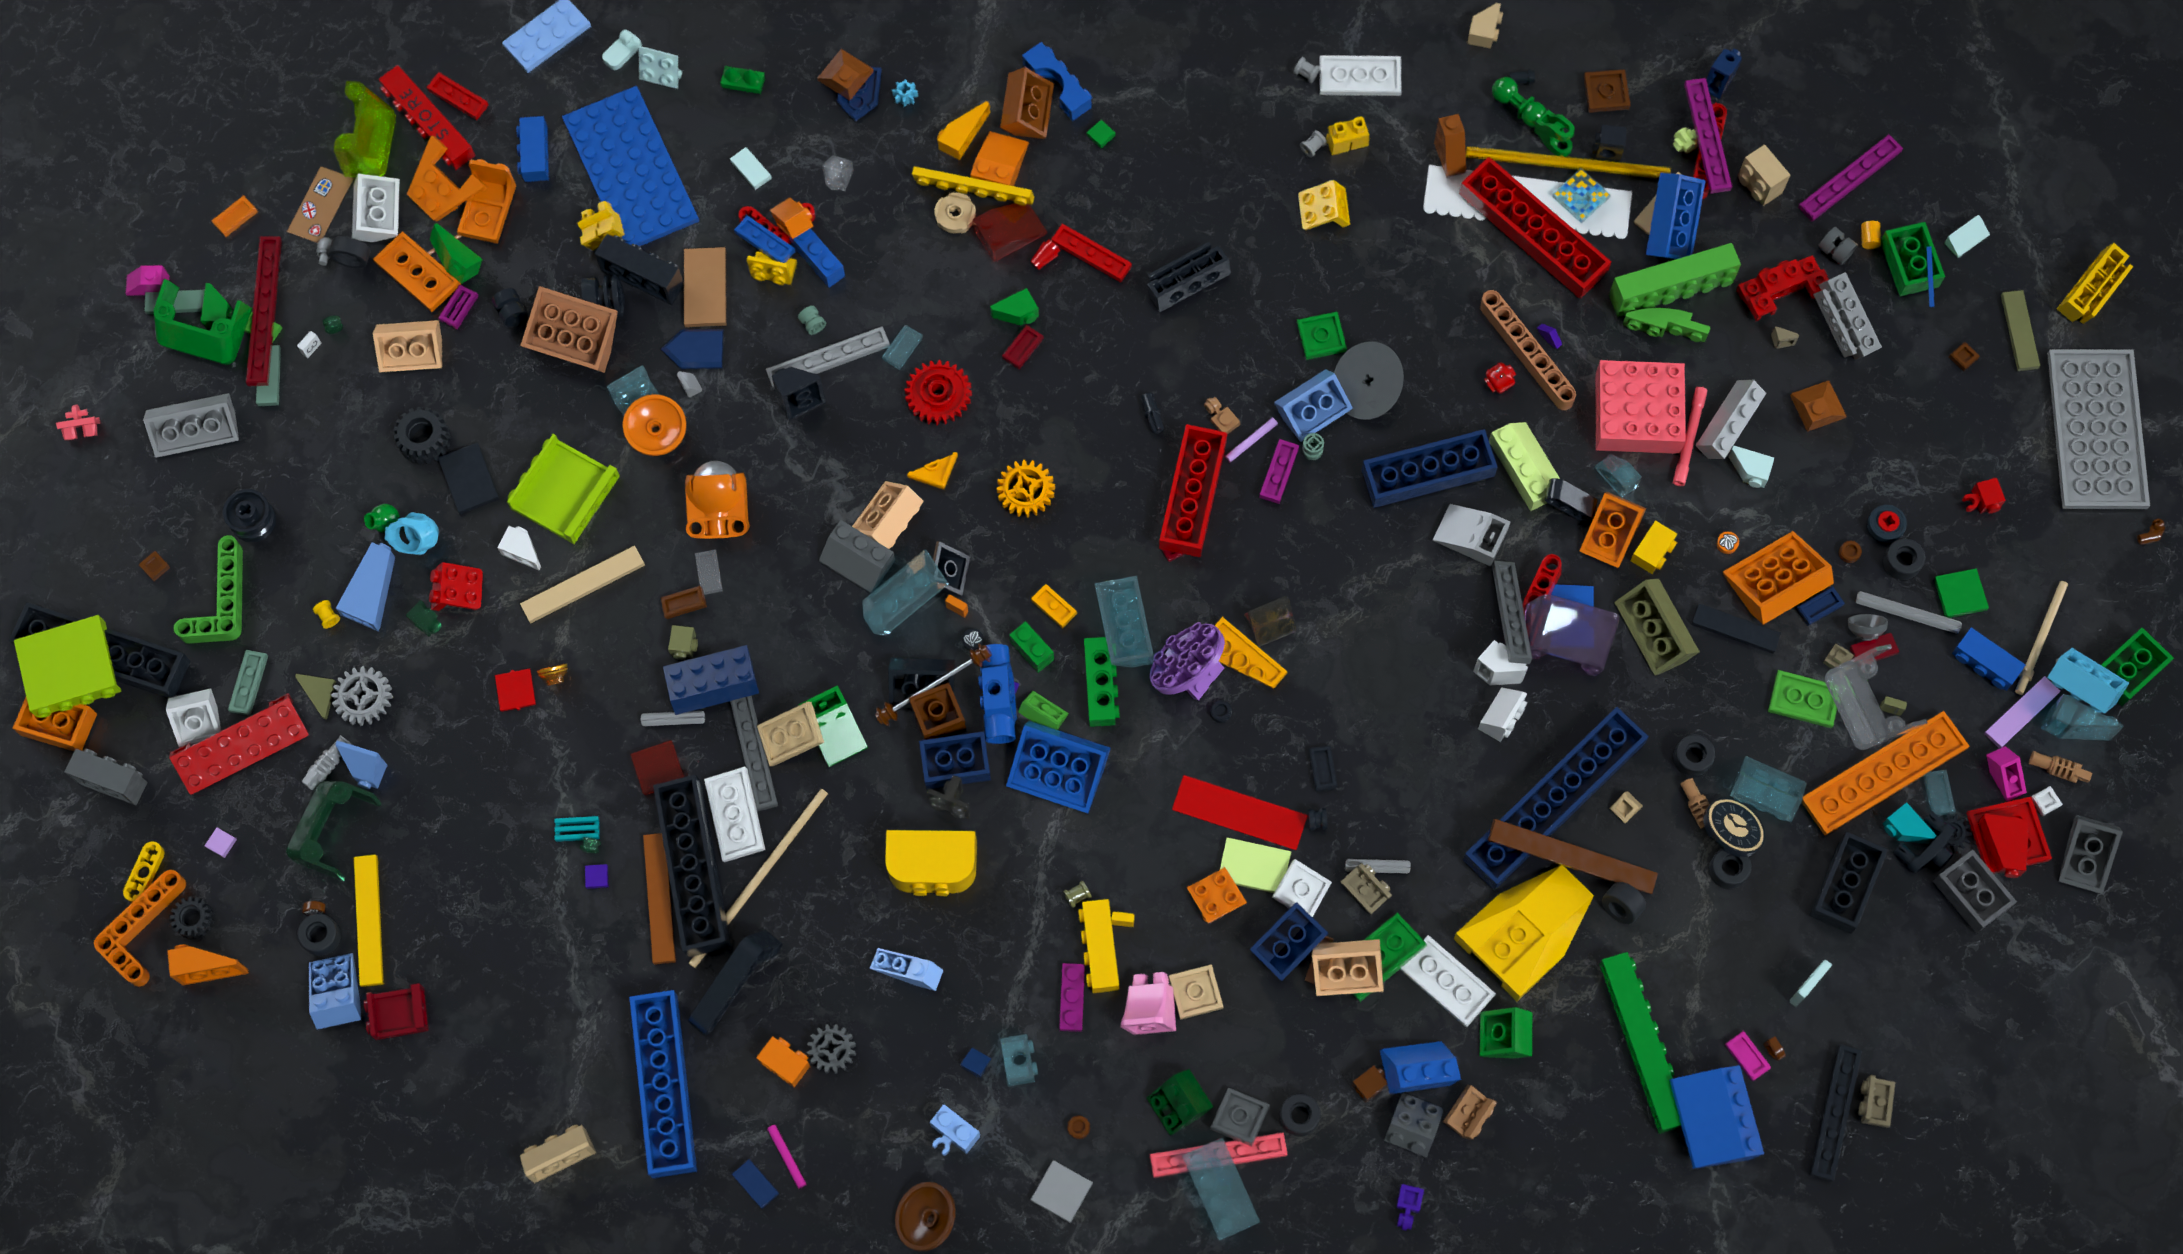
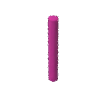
(783, 1150)

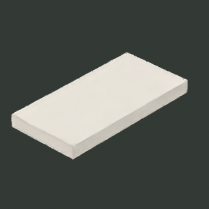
(1360, 75)
(734, 814)
(1448, 982)

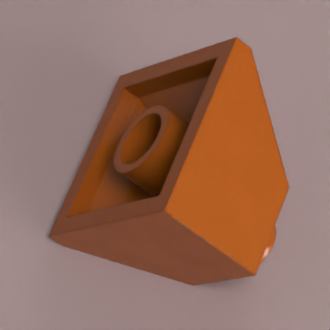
(845, 74)
(1818, 405)

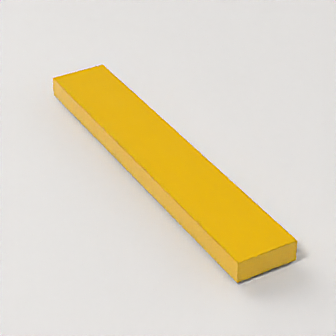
(368, 920)

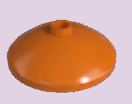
(654, 412)

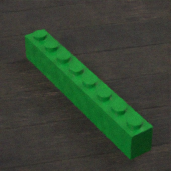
(1642, 1039)

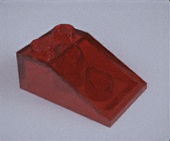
(1007, 229)

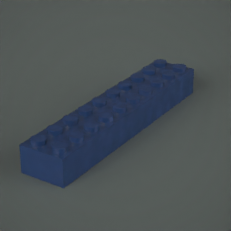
(1560, 793)

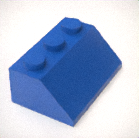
(1419, 1067)

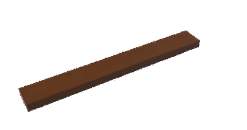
(1571, 856)

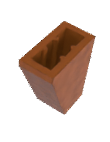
(1451, 145)

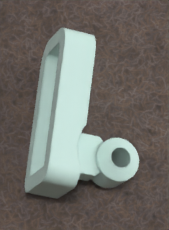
(621, 50)

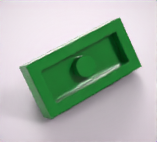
(742, 79)

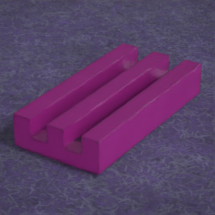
(450, 321)

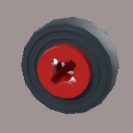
(1881, 529)

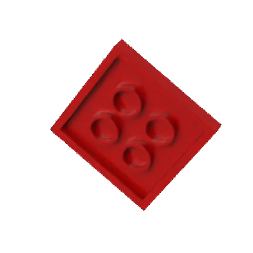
(2022, 808)

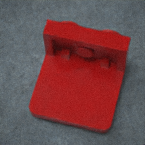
(456, 586)

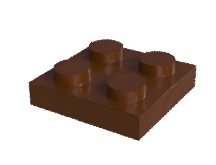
(1606, 90)

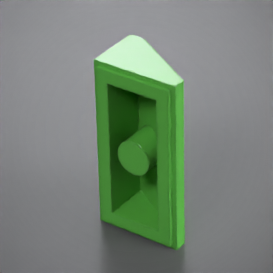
(1042, 711)

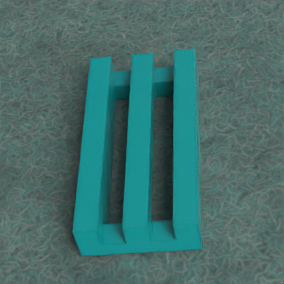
(576, 820)

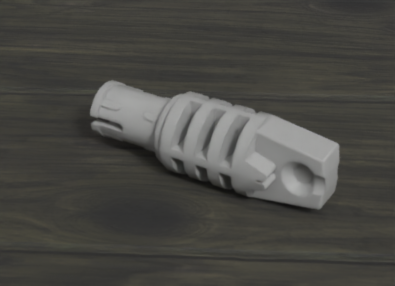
(323, 766)

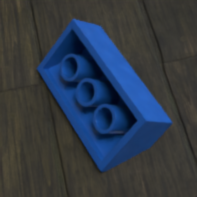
(1675, 216)

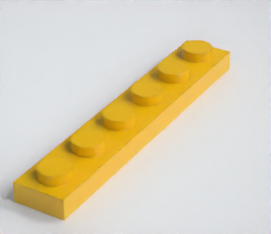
(979, 187)

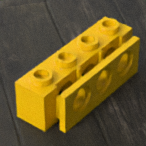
(2089, 285)

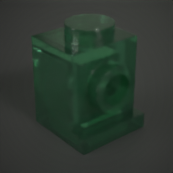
(424, 619)

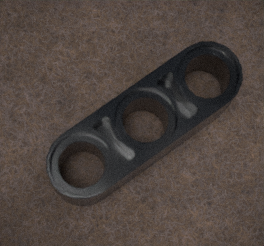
(1571, 500)

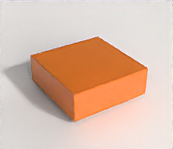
(956, 605)

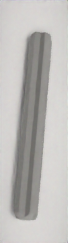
(1908, 612)

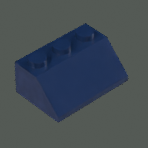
(1289, 941)

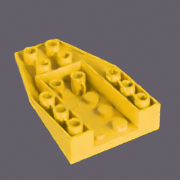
(1527, 928)

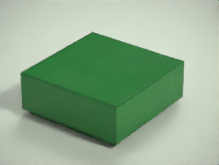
(1101, 134)

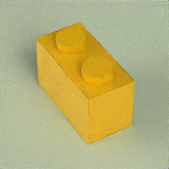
(1654, 547)

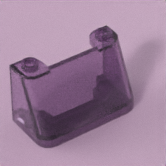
(1570, 631)

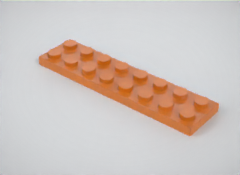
(1884, 773)

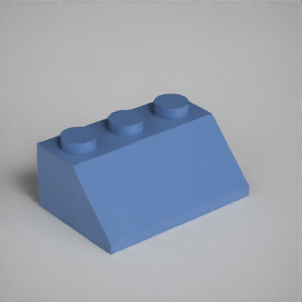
(1313, 404)

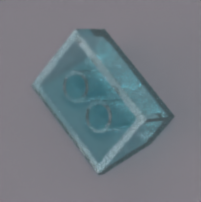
(1768, 789)

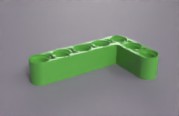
(224, 599)

